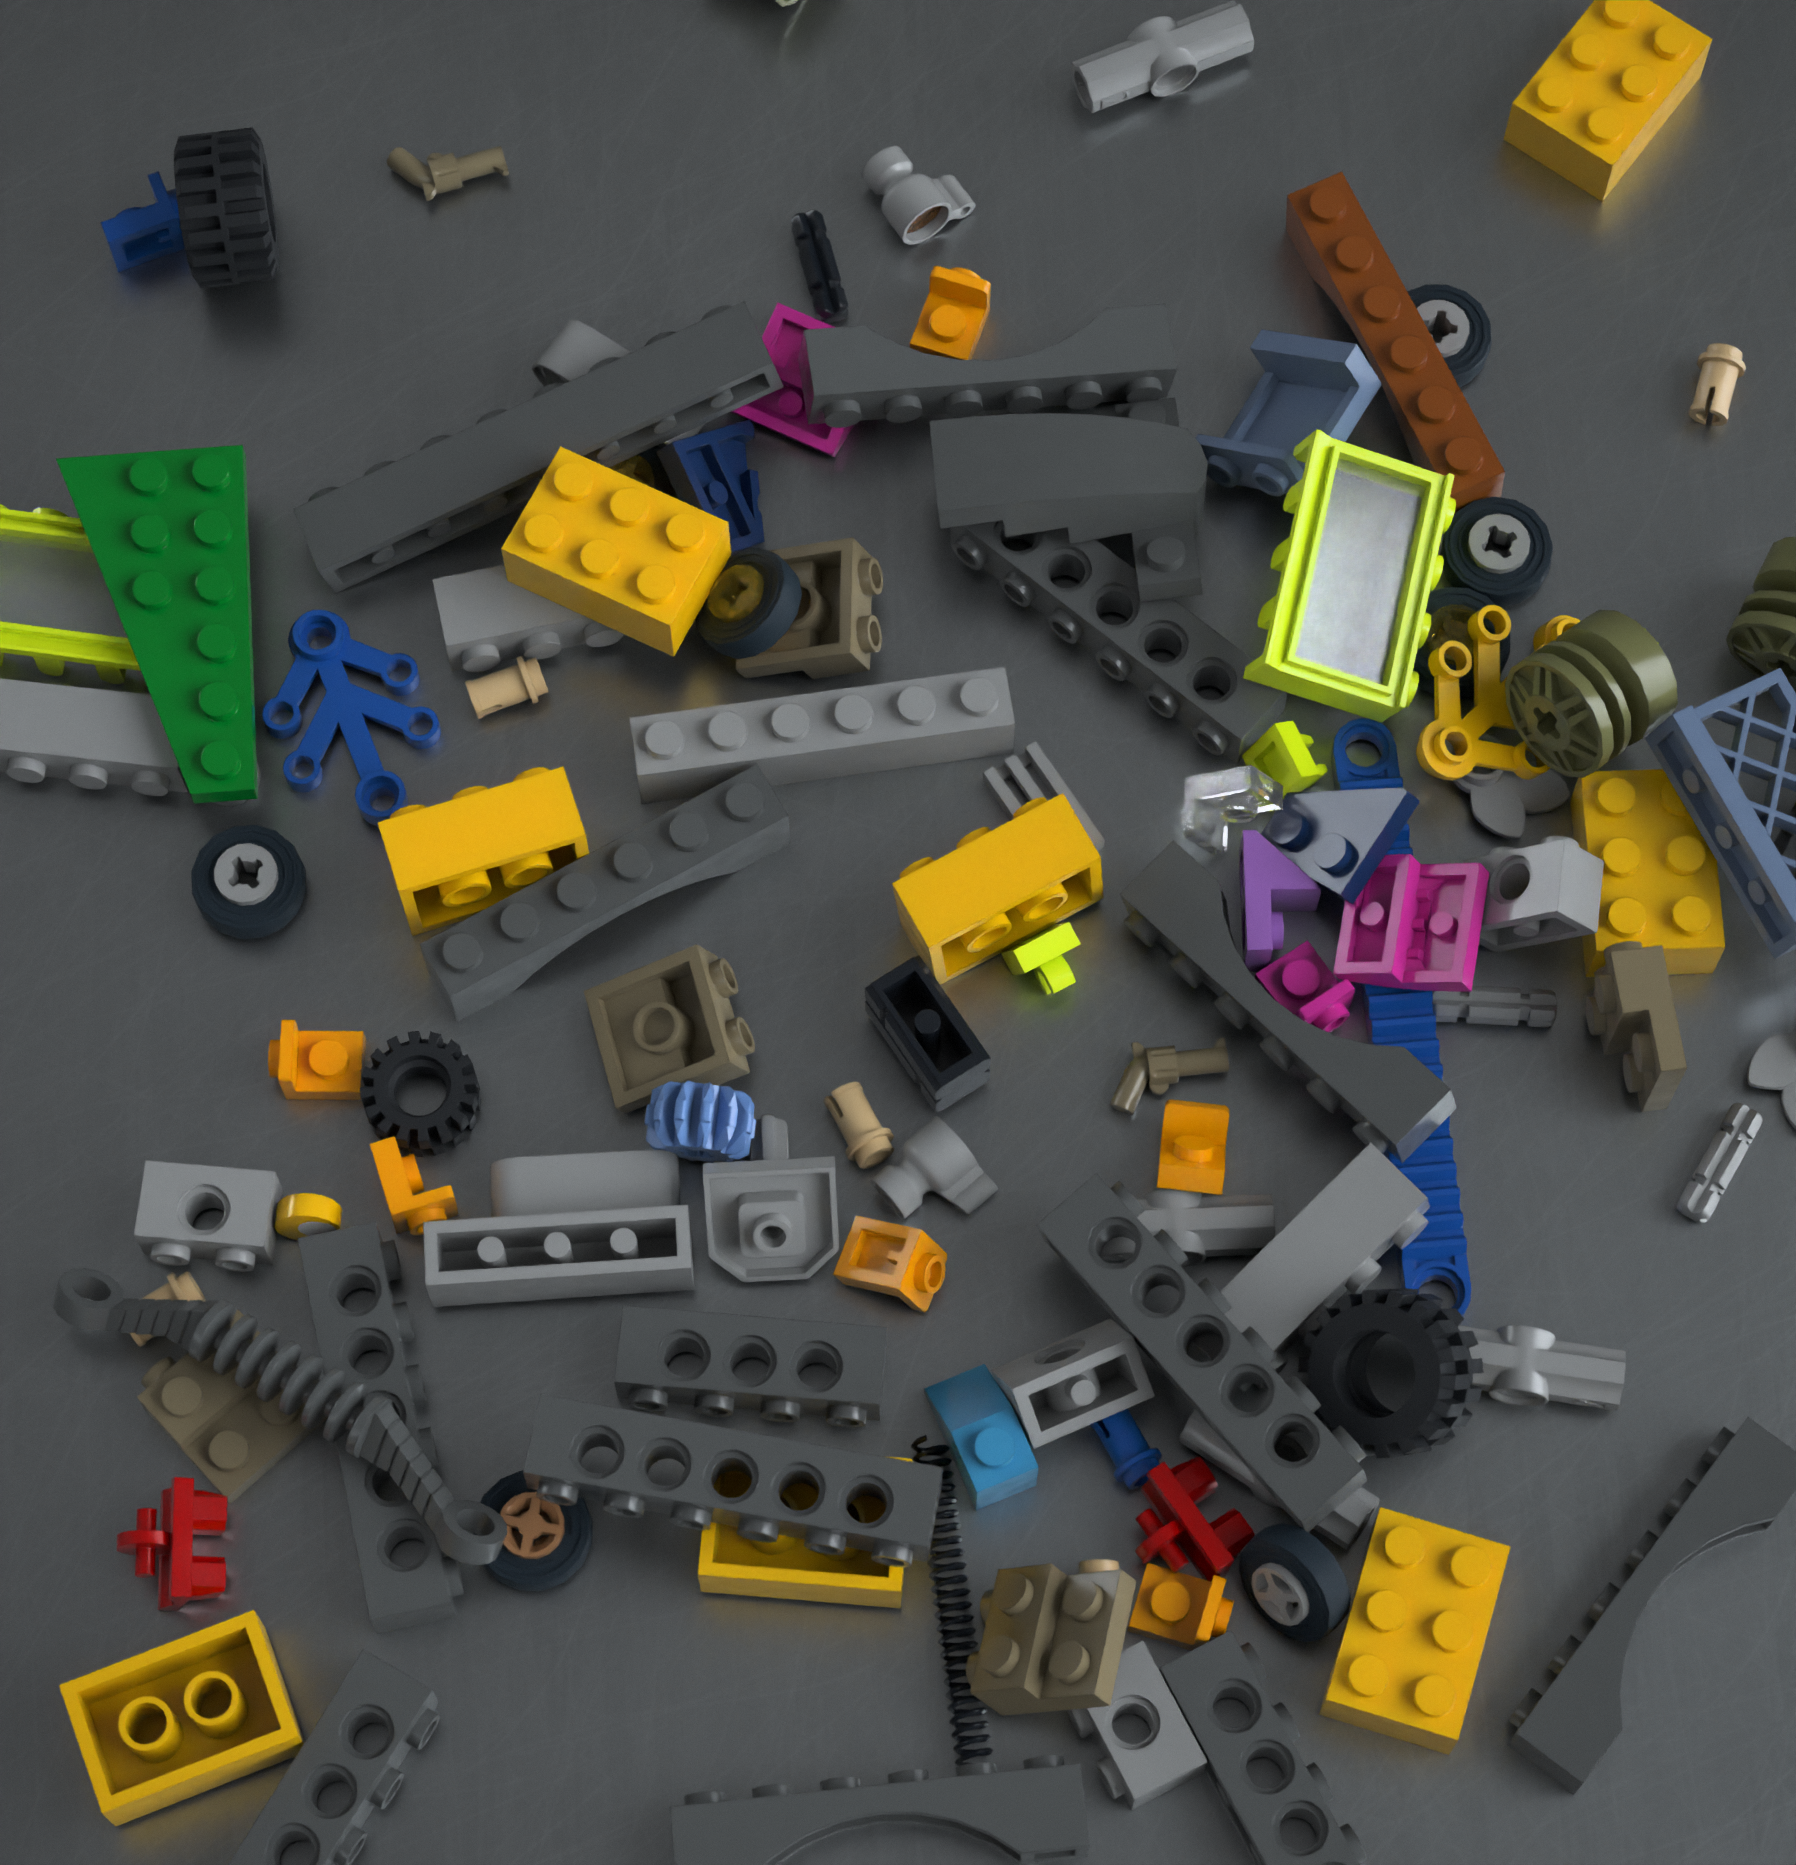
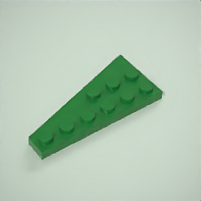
(178, 571)

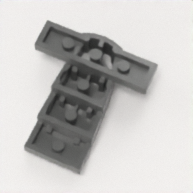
(1086, 475)

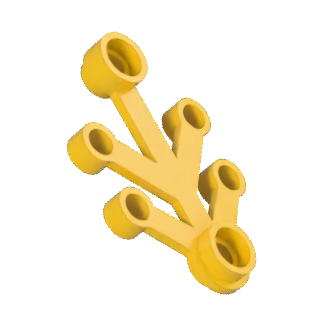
(1489, 702)

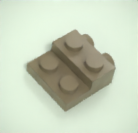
(834, 615)
(1638, 1016)
(669, 1026)
(218, 1423)
(1050, 1639)

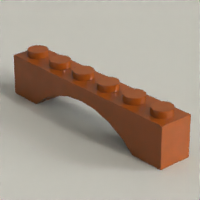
(1363, 284)

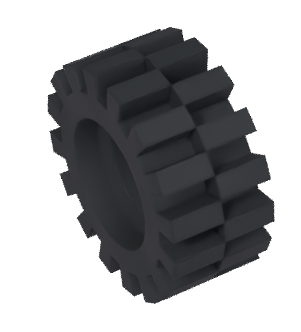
(415, 1057)

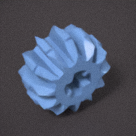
(700, 1121)

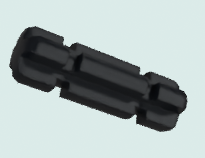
(819, 266)

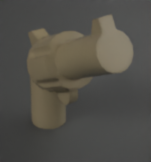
(445, 171)
(1163, 1067)

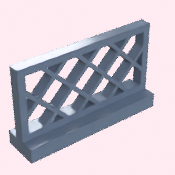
(1729, 822)

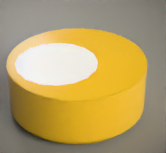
(307, 1215)

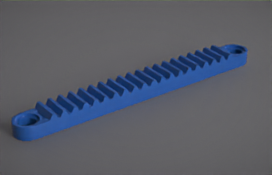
(1408, 1021)

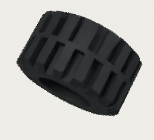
(226, 207)
(1440, 1361)

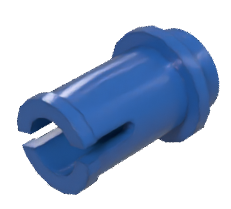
(1127, 1448)

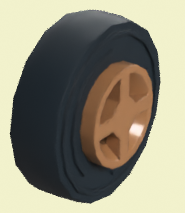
(552, 1557)

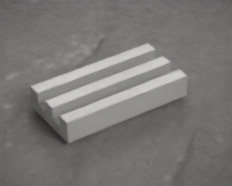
(1016, 768)

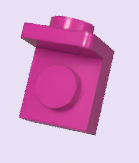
(1308, 988)

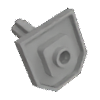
(773, 1212)

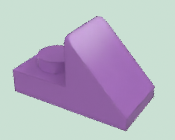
(1267, 889)

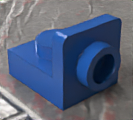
(147, 231)

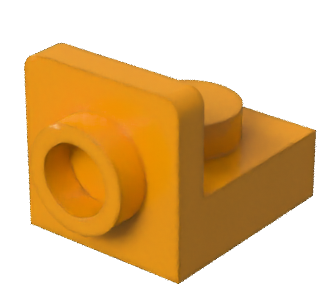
(952, 314)
(317, 1063)
(1193, 1147)
(400, 1181)
(892, 1261)
(1180, 1608)

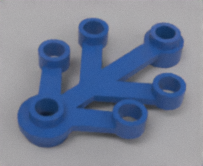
(346, 707)

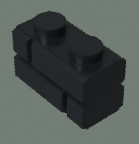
(927, 1033)

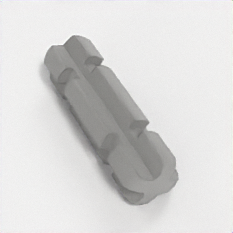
(1496, 1006)
(1719, 1162)

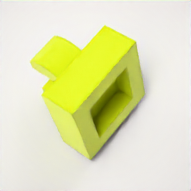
(1285, 757)
(1044, 956)

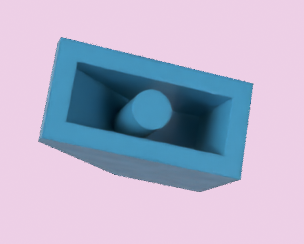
(983, 1436)

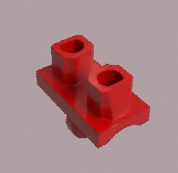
(1174, 1498)
(182, 1515)

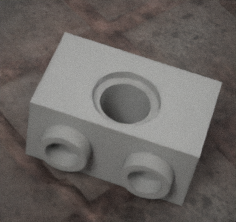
(1540, 894)
(179, 1191)
(1074, 1382)
(1163, 1759)

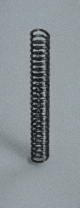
(946, 1607)

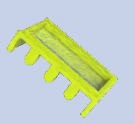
(1354, 579)
(57, 597)

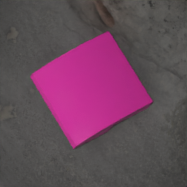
(785, 408)
(1414, 926)

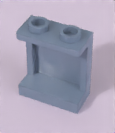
(1303, 389)

